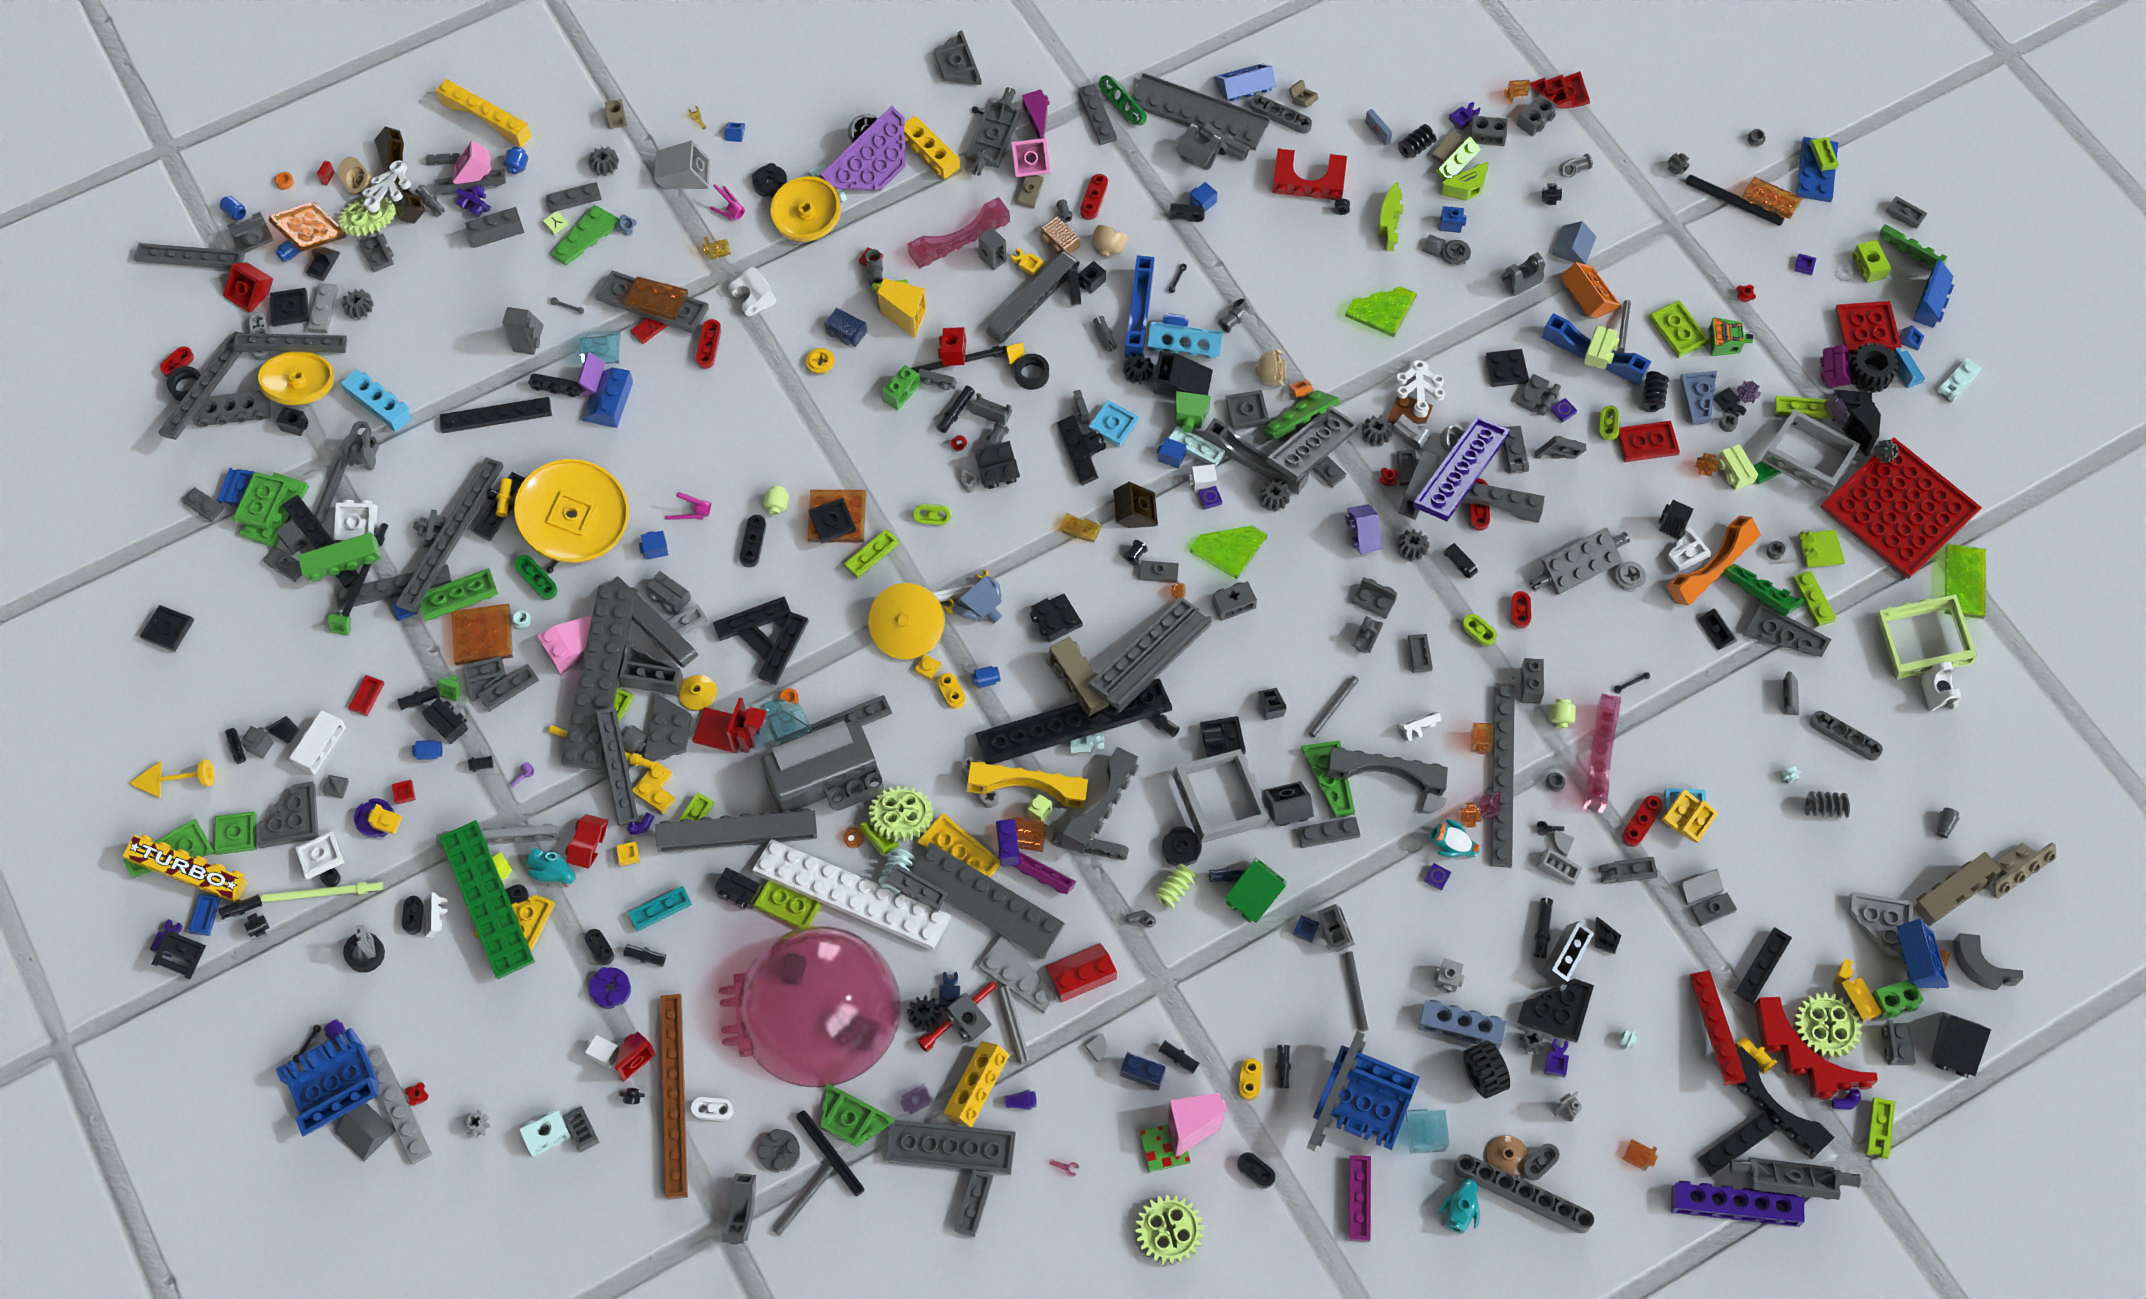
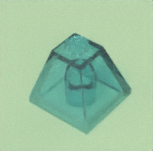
(601, 344)
(785, 720)

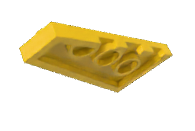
(960, 844)

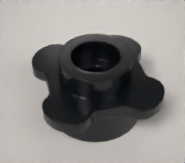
(632, 1096)

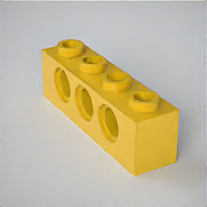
(930, 148)
(976, 1084)

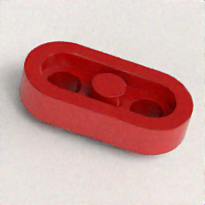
(176, 360)
(1521, 611)

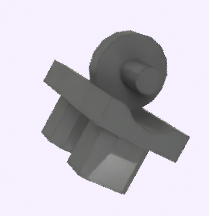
(435, 521)
(1367, 635)

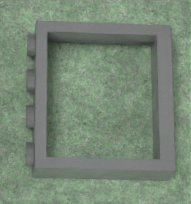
(1800, 470)
(1192, 805)

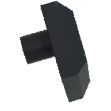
(283, 729)
(1605, 936)

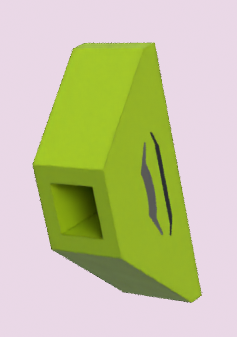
(1466, 183)

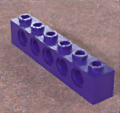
(1683, 1204)

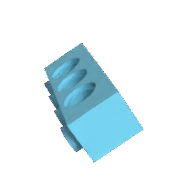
(1213, 338)
(394, 418)

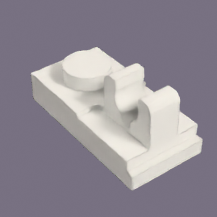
(1427, 720)
(432, 912)

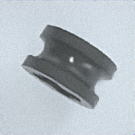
(1727, 427)
(1776, 545)

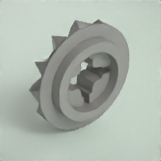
(1635, 570)

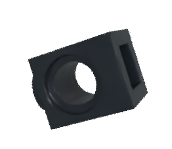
(1093, 271)
(286, 421)

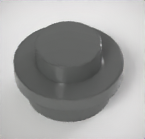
(1756, 137)
(1555, 782)

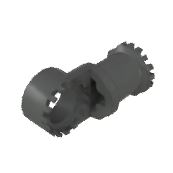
(1576, 165)
(874, 268)
(1239, 307)
(997, 434)

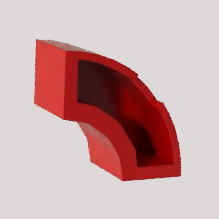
(589, 832)

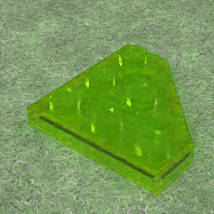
(1383, 309)
(1229, 549)

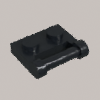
(180, 948)

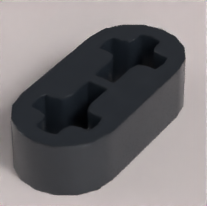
(417, 915)
(603, 945)

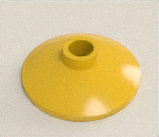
(697, 700)

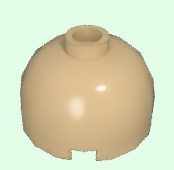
(1108, 241)
(1271, 368)

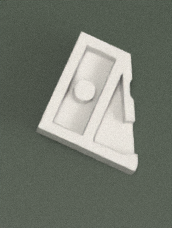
(1688, 551)

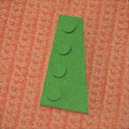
(1911, 246)
(187, 837)

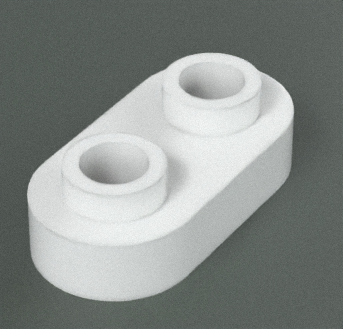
(713, 1108)

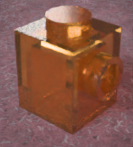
(1482, 738)

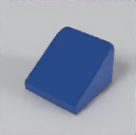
(734, 131)
(1911, 337)
(402, 613)

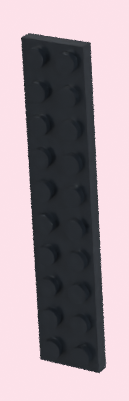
(1066, 725)

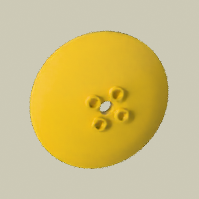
(574, 487)

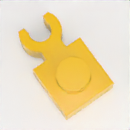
(1028, 263)

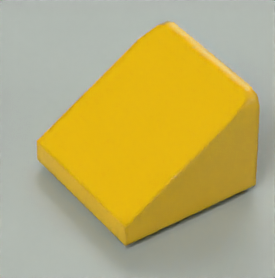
(1014, 352)

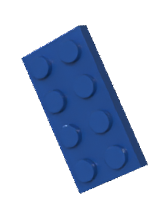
(1811, 181)

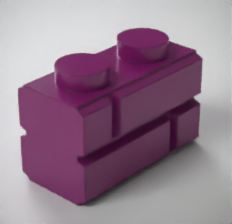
(1836, 366)

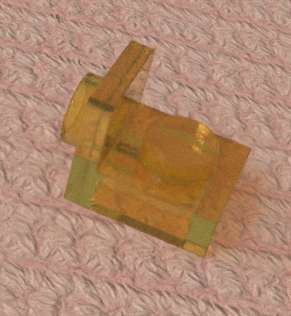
(716, 249)

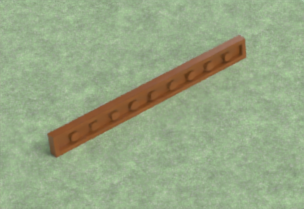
(674, 1097)

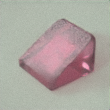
(1490, 805)

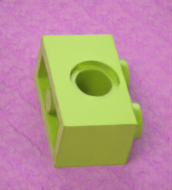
(1871, 261)

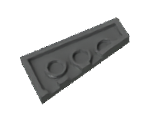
(1783, 631)

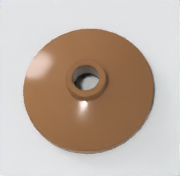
(1496, 1154)

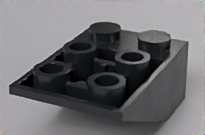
(1180, 374)

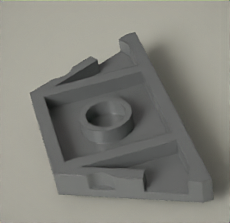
(957, 61)
(667, 730)

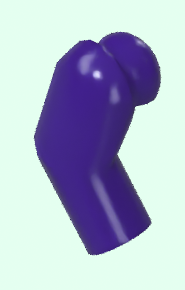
(1849, 1101)

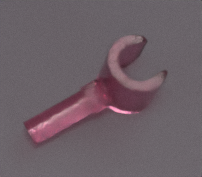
(1065, 1167)

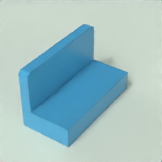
(1908, 369)

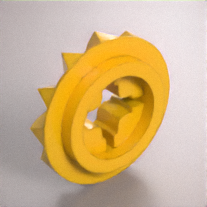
(815, 355)

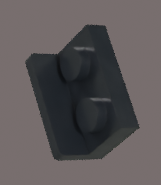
(1853, 399)

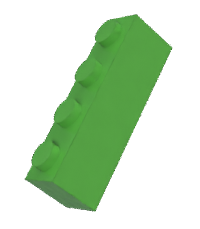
(339, 557)

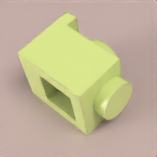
(1039, 808)

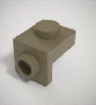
(1301, 95)

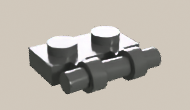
(1533, 392)

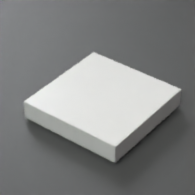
(319, 855)

